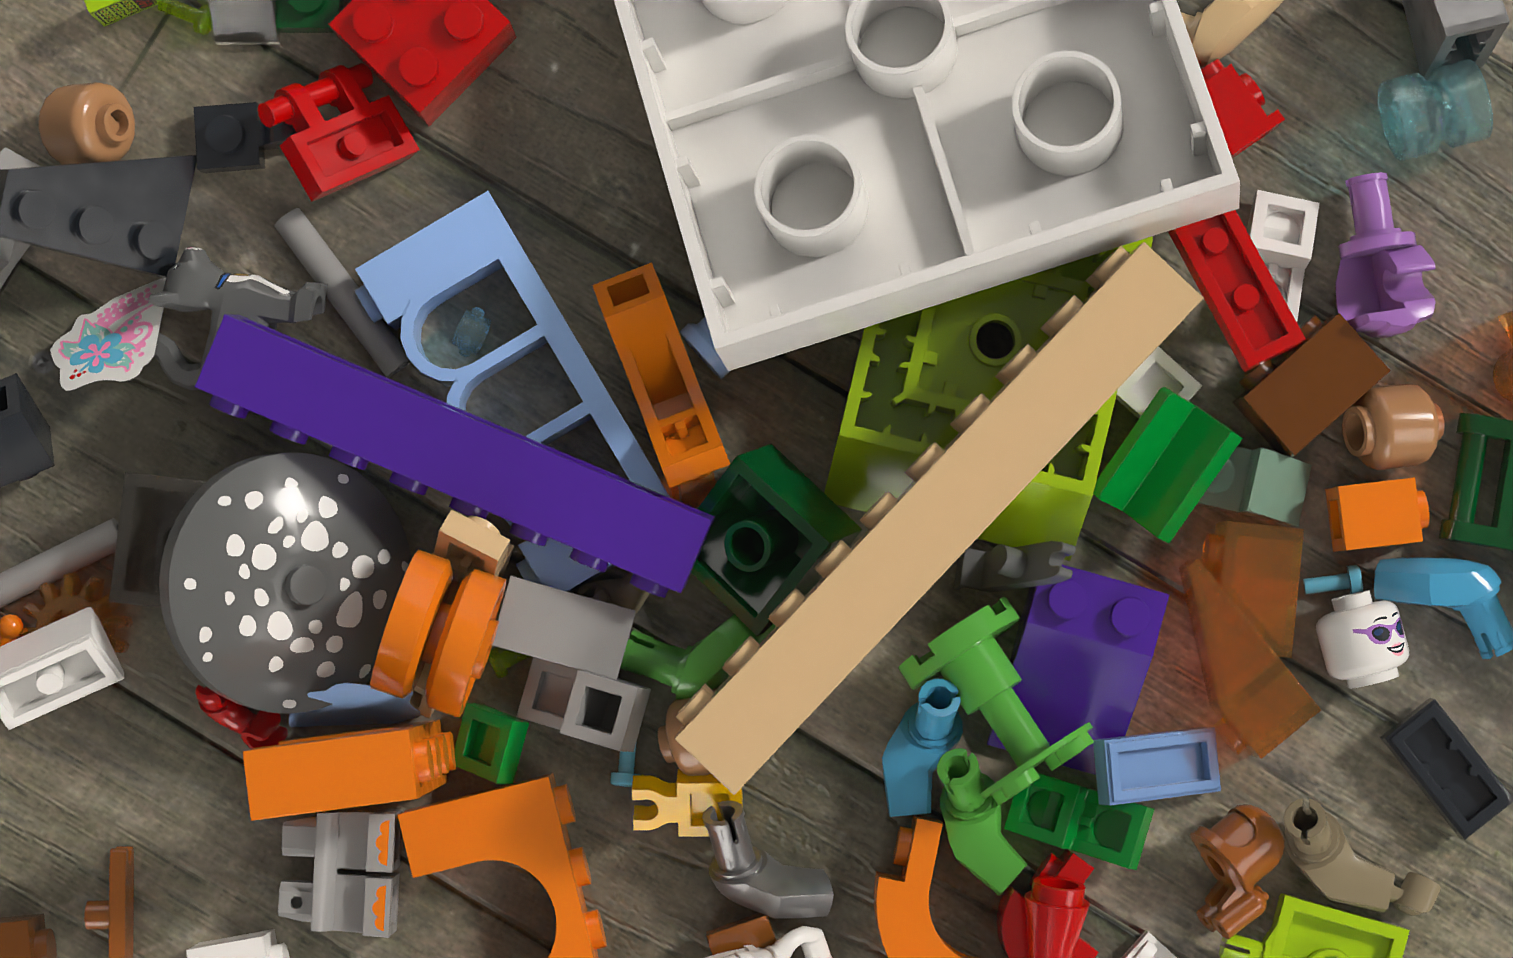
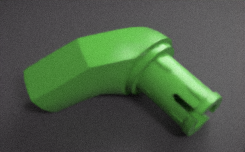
(690, 667)
(975, 822)

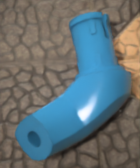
(1450, 584)
(917, 745)

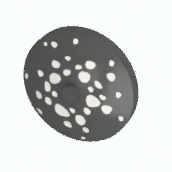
(282, 579)

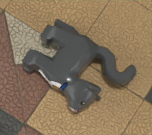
(201, 285)

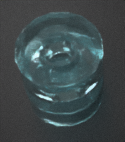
(1445, 108)

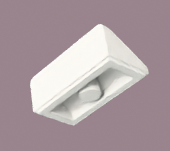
(55, 667)

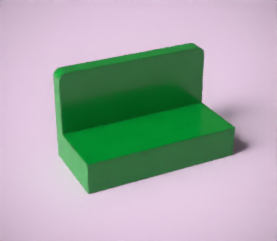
(1166, 464)

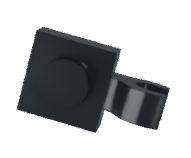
(234, 137)

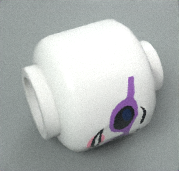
(1362, 640)

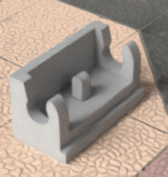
(563, 627)

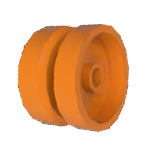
(430, 631)

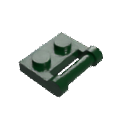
(1460, 525)

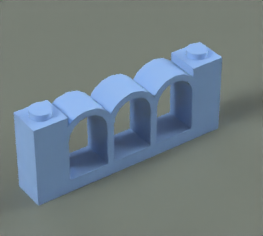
(447, 259)

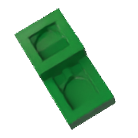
(1074, 820)

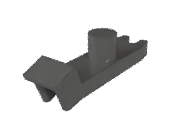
(1013, 567)

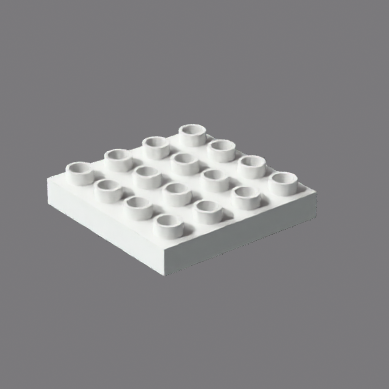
(914, 149)

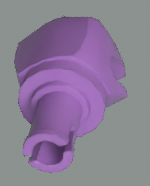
(1381, 266)

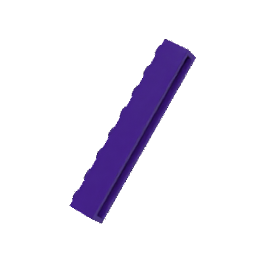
(454, 453)

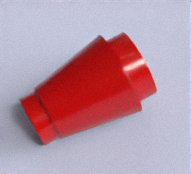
(1054, 916)

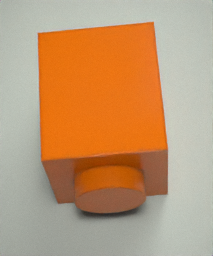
(1376, 514)

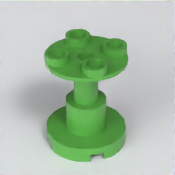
(985, 681)

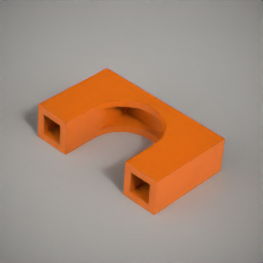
(348, 769)
(518, 826)

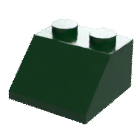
(766, 535)

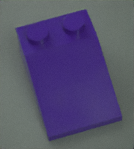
(1084, 656)

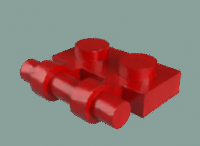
(344, 148)

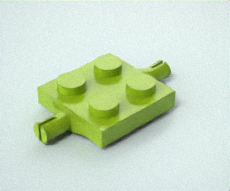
(1319, 931)

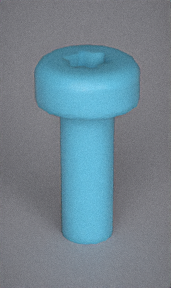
(1351, 580)
(625, 772)

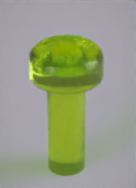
(198, 17)
(500, 661)

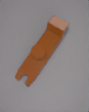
(118, 911)

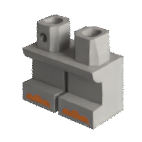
(340, 897)

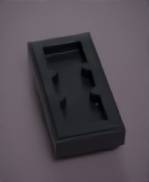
(1447, 768)

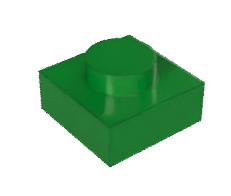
(490, 743)

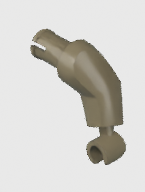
(1326, 858)

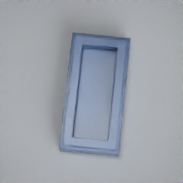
(1156, 765)

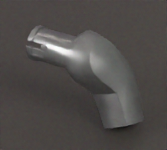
(755, 877)

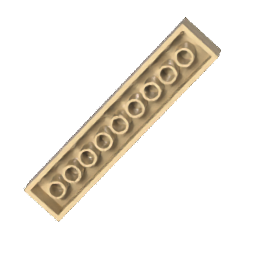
(937, 517)

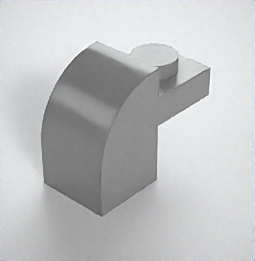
(584, 704)

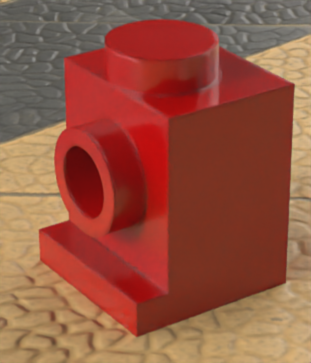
(1238, 106)

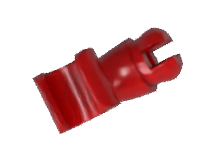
(255, 730)

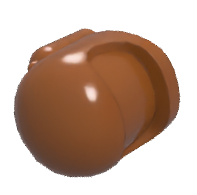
(1238, 854)

